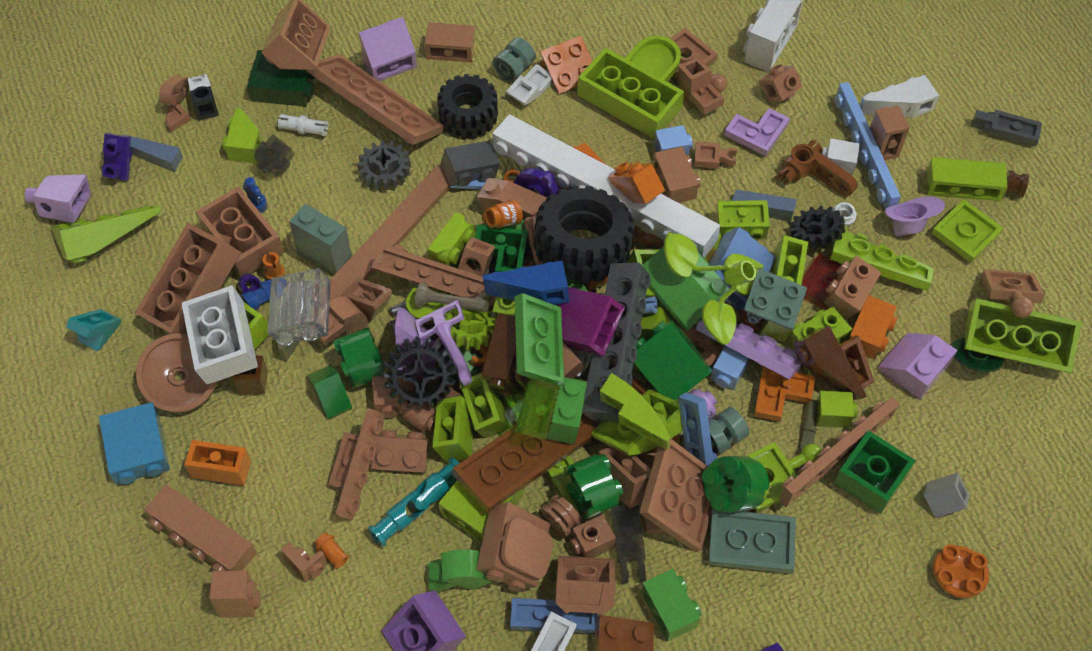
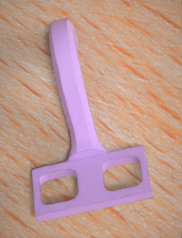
(443, 330)

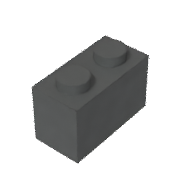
(470, 163)

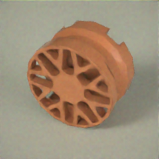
(560, 515)

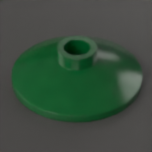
(974, 360)

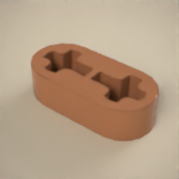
(174, 90)

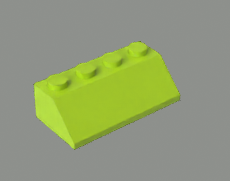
(1033, 340)

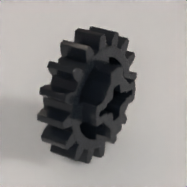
(818, 227)

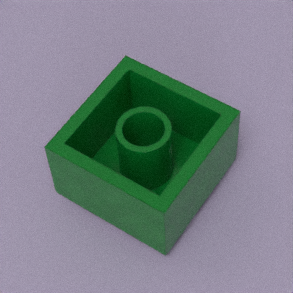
(874, 471)

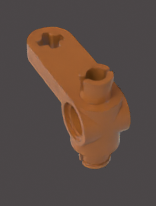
(808, 159)

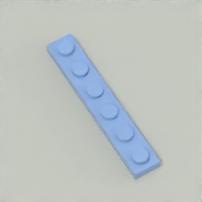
(869, 151)

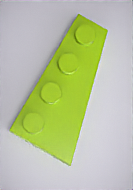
(883, 259)

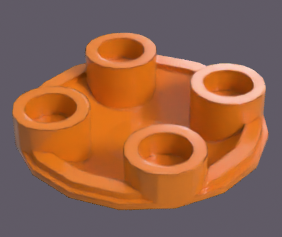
(961, 571)

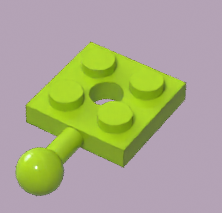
(781, 468)

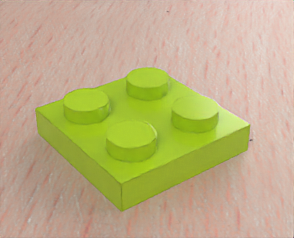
(967, 230)

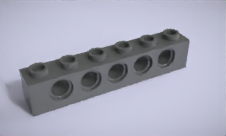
(620, 281)

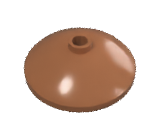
(157, 374)

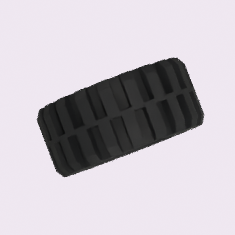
(583, 210)

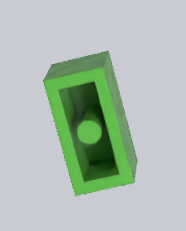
(567, 411)
(671, 604)

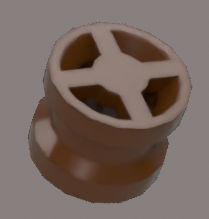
(1017, 183)

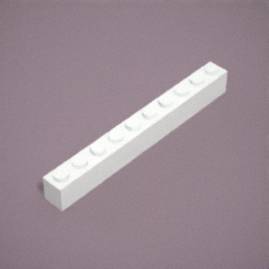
(573, 168)

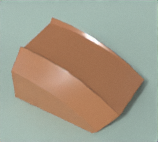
(585, 584)

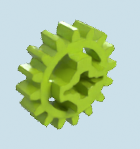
(473, 330)

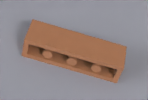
(199, 531)

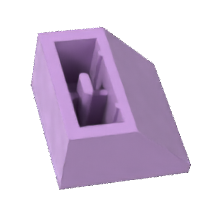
(387, 49)

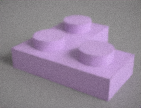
(759, 136)

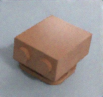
(515, 547)

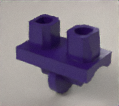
(116, 156)

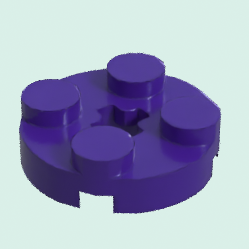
(536, 179)

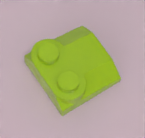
(450, 242)

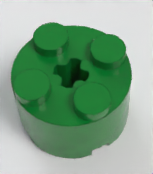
(359, 357)
(735, 483)
(593, 485)

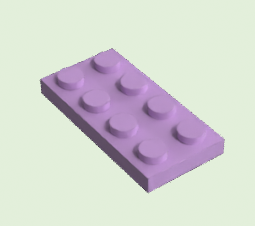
(761, 350)

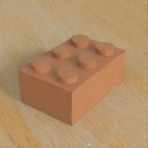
(241, 226)

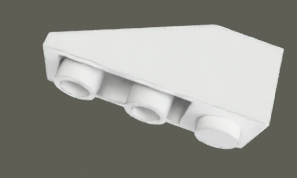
(913, 97)

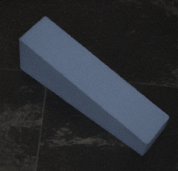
(157, 153)
(778, 207)

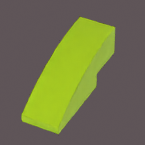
(634, 411)

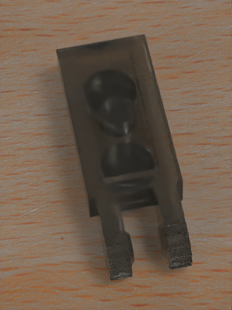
(629, 540)

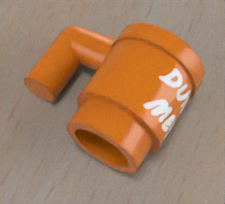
(503, 215)

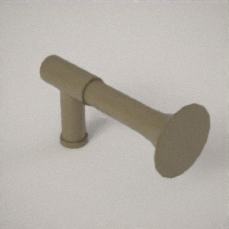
(425, 295)

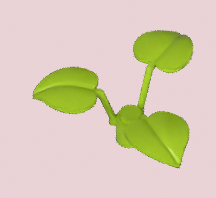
(739, 273)

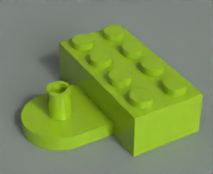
(636, 85)

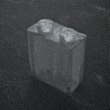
(299, 307)

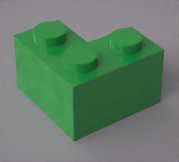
(509, 244)

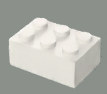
(771, 32)
(219, 335)

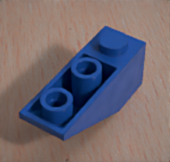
(539, 281)

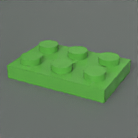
(539, 339)

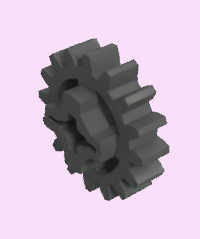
(372, 165)

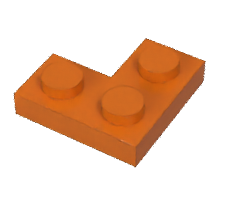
(776, 388)

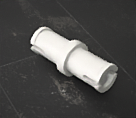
(303, 124)

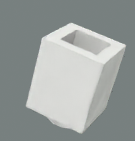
(843, 154)

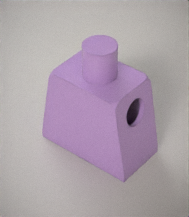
(60, 196)

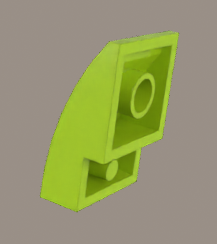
(632, 443)

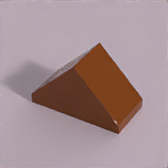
(857, 358)

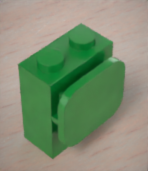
(670, 360)

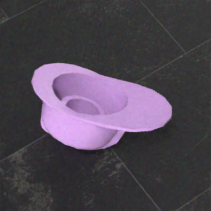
(912, 215)

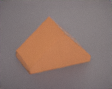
(368, 297)

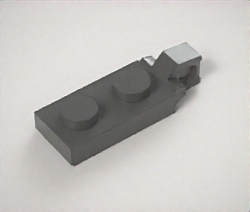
(1008, 126)

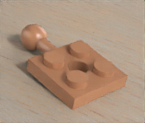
(694, 47)
(1015, 287)

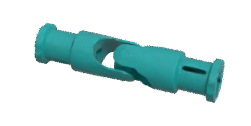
(428, 492)

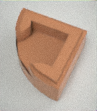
(176, 117)

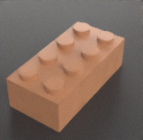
(192, 269)

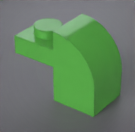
(456, 569)

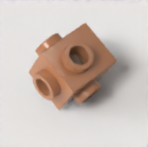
(781, 83)

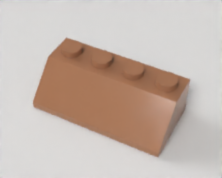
(296, 38)

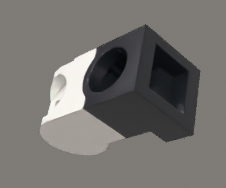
(202, 97)

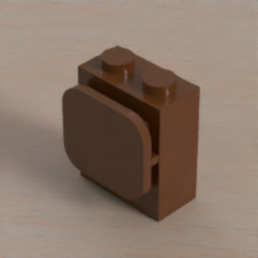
(501, 359)

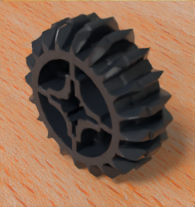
(406, 373)

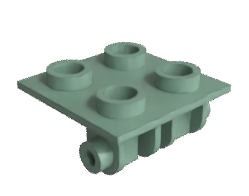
(774, 299)

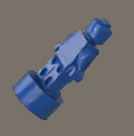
(254, 194)
(259, 296)

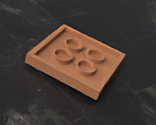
(677, 496)

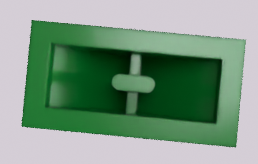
(330, 391)

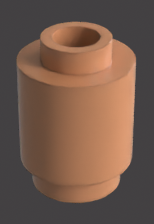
(421, 419)

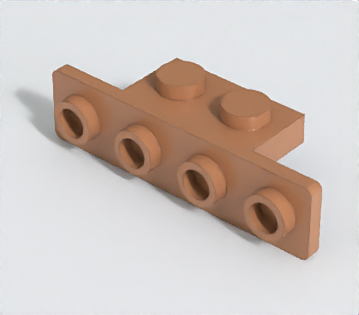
(354, 461)

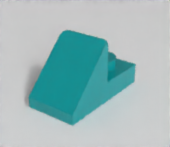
(94, 327)

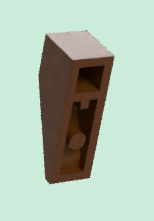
(826, 359)

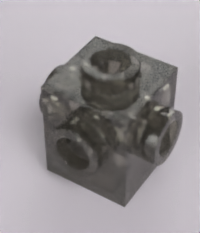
(278, 150)

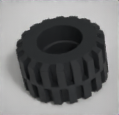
(462, 92)

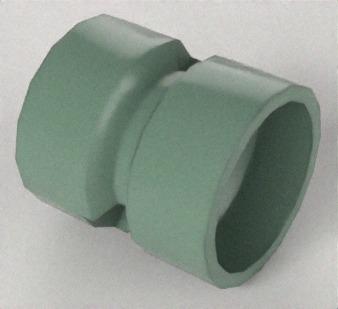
(514, 59)
(727, 429)

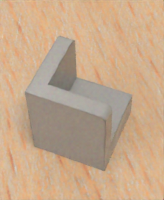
(946, 495)

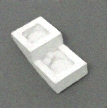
(531, 86)

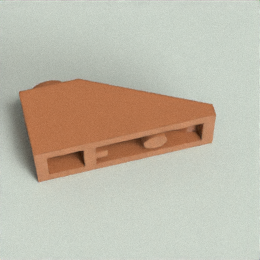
(500, 191)

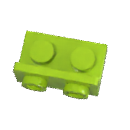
(747, 215)

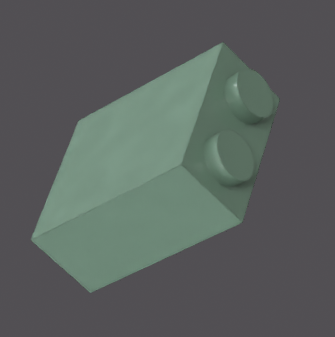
(320, 239)

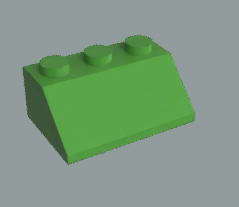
(681, 295)

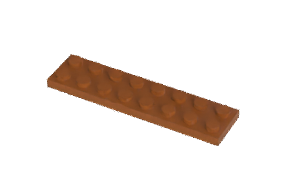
(517, 460)

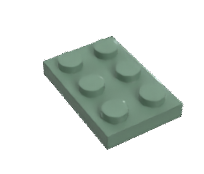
(752, 541)

